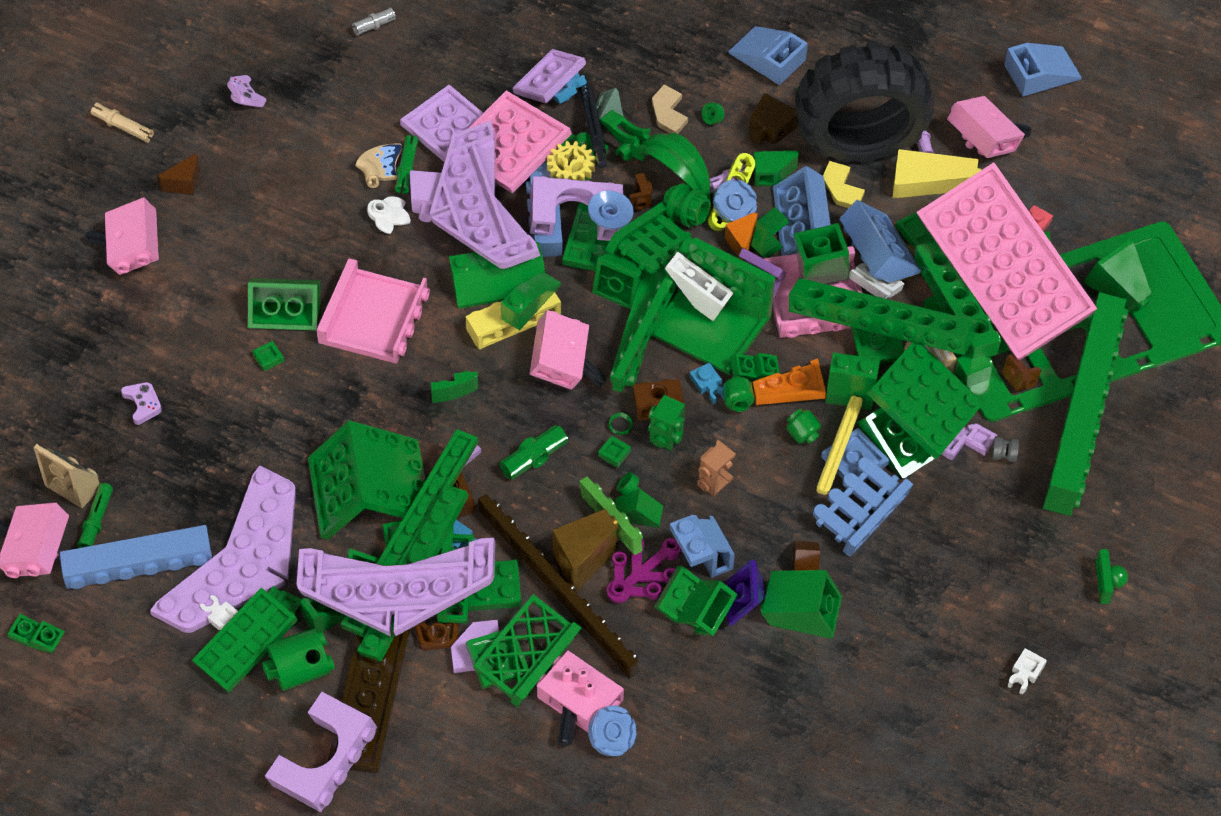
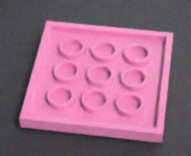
(521, 138)

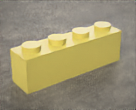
(488, 328)

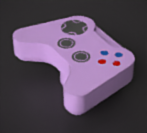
(243, 93)
(145, 400)

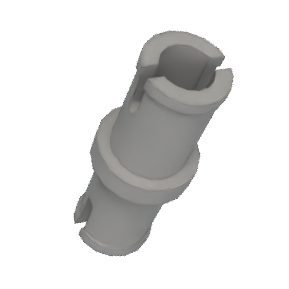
(373, 21)

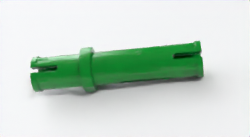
(406, 164)
(92, 525)

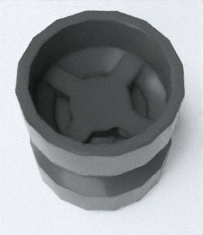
(999, 449)

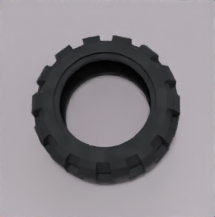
(857, 75)

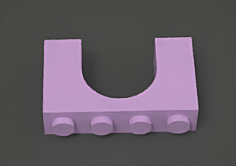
(550, 192)
(317, 785)

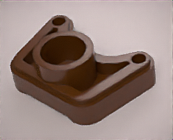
(437, 635)

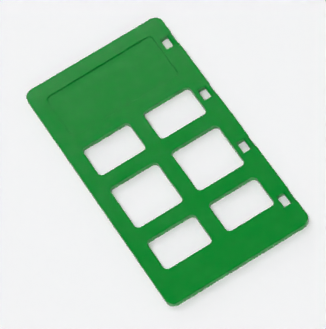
(1173, 322)

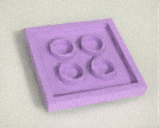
(440, 119)

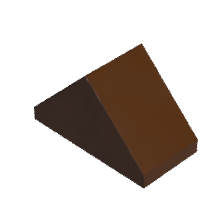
(181, 177)
(806, 555)

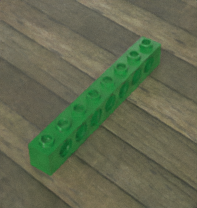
(881, 316)

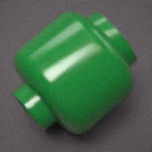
(738, 394)
(803, 426)

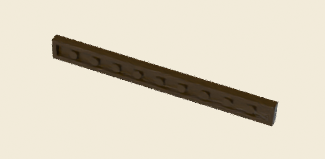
(564, 592)

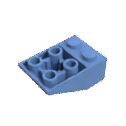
(771, 52)
(1039, 67)

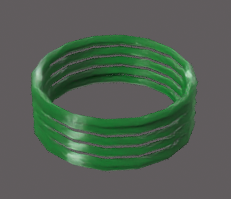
(620, 415)

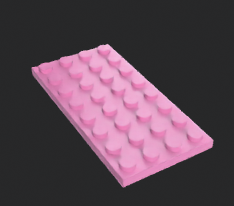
(1006, 261)

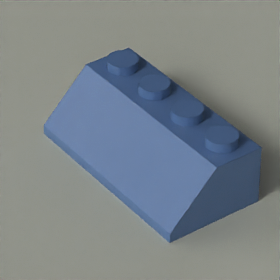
(803, 203)
(878, 243)

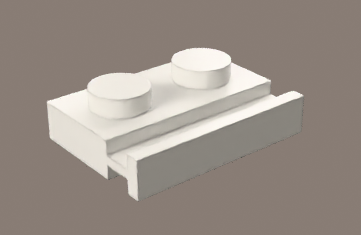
(877, 287)

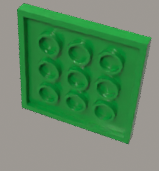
(925, 399)

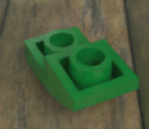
(755, 366)
(463, 384)
(35, 635)

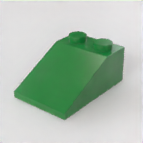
(894, 442)

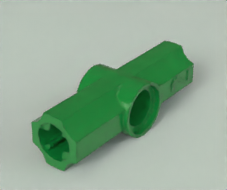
(533, 452)

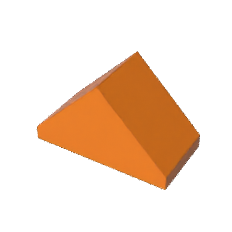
(741, 232)

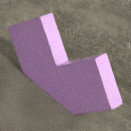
(973, 436)
(460, 655)

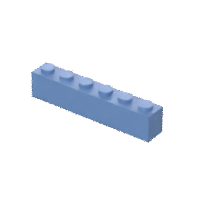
(135, 557)

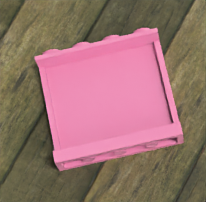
(372, 313)
(794, 324)

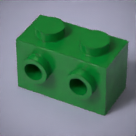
(667, 423)

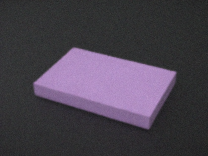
(549, 75)

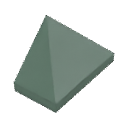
(607, 101)

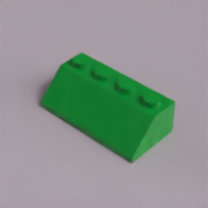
(482, 283)

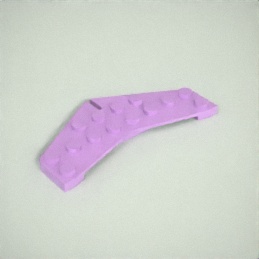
(468, 205)
(257, 545)
(408, 591)

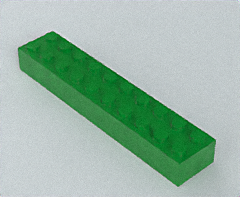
(1086, 405)

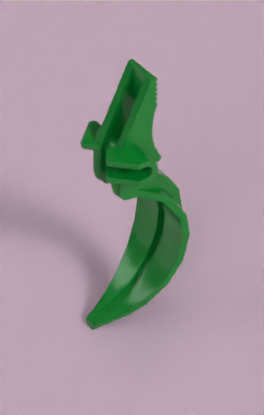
(668, 148)

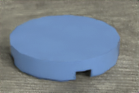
(734, 200)
(612, 730)

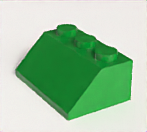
(283, 304)

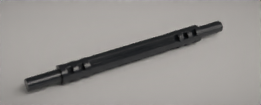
(593, 123)

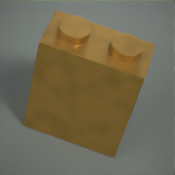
(585, 546)

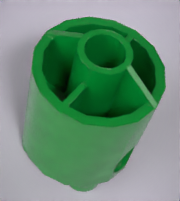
(289, 663)

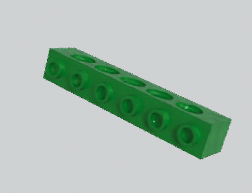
(956, 298)

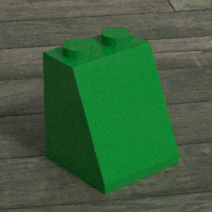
(822, 254)
(851, 377)
(802, 602)

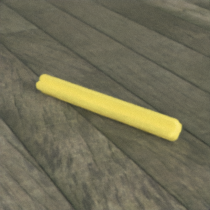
(839, 445)

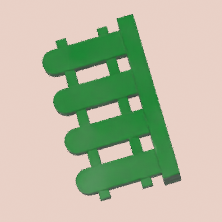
(649, 239)

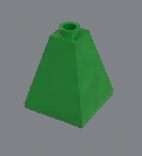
(1121, 276)
(617, 278)

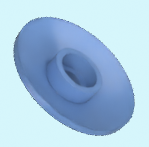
(611, 203)

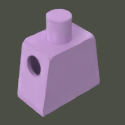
(423, 192)

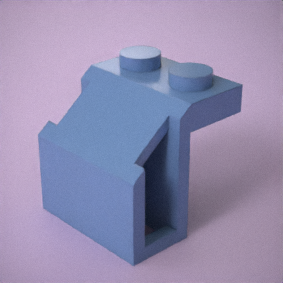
(701, 541)

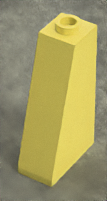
(930, 173)

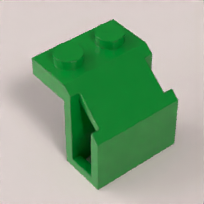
(695, 601)

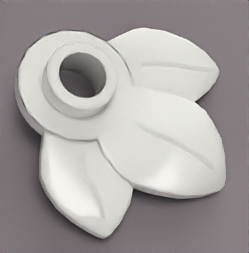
(390, 213)

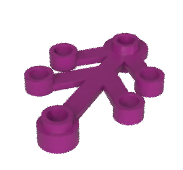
(641, 573)

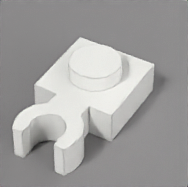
(219, 614)
(1027, 668)

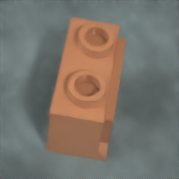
(713, 468)

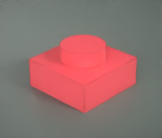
(1041, 217)

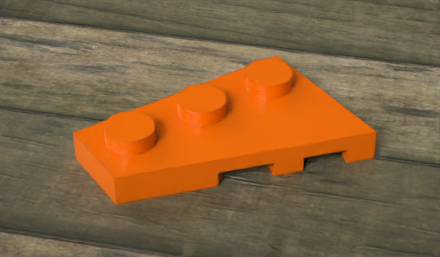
(797, 385)

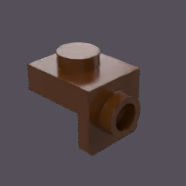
(642, 197)
(1019, 375)

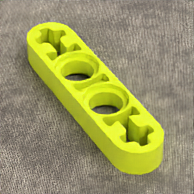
(733, 173)

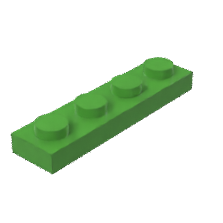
(594, 496)

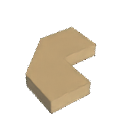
(663, 105)

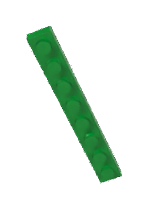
(646, 326)
(426, 546)

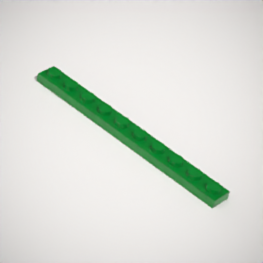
(444, 473)

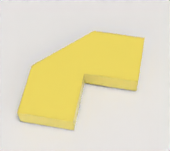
(835, 179)

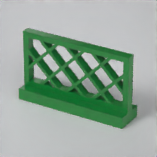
(546, 657)

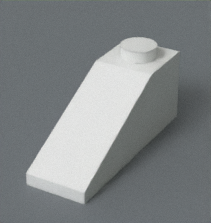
(698, 286)

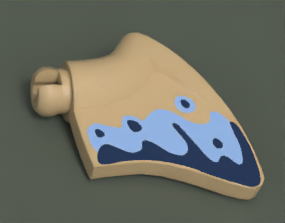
(379, 163)

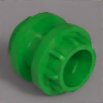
(687, 205)

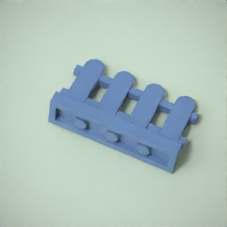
(857, 514)

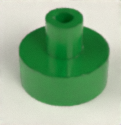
(713, 113)
(627, 484)

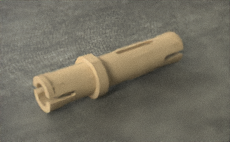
(114, 118)

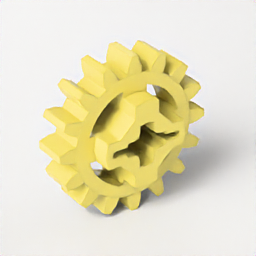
(571, 162)

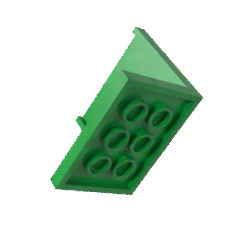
(737, 322)
(361, 471)

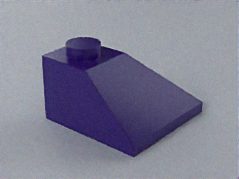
(749, 586)

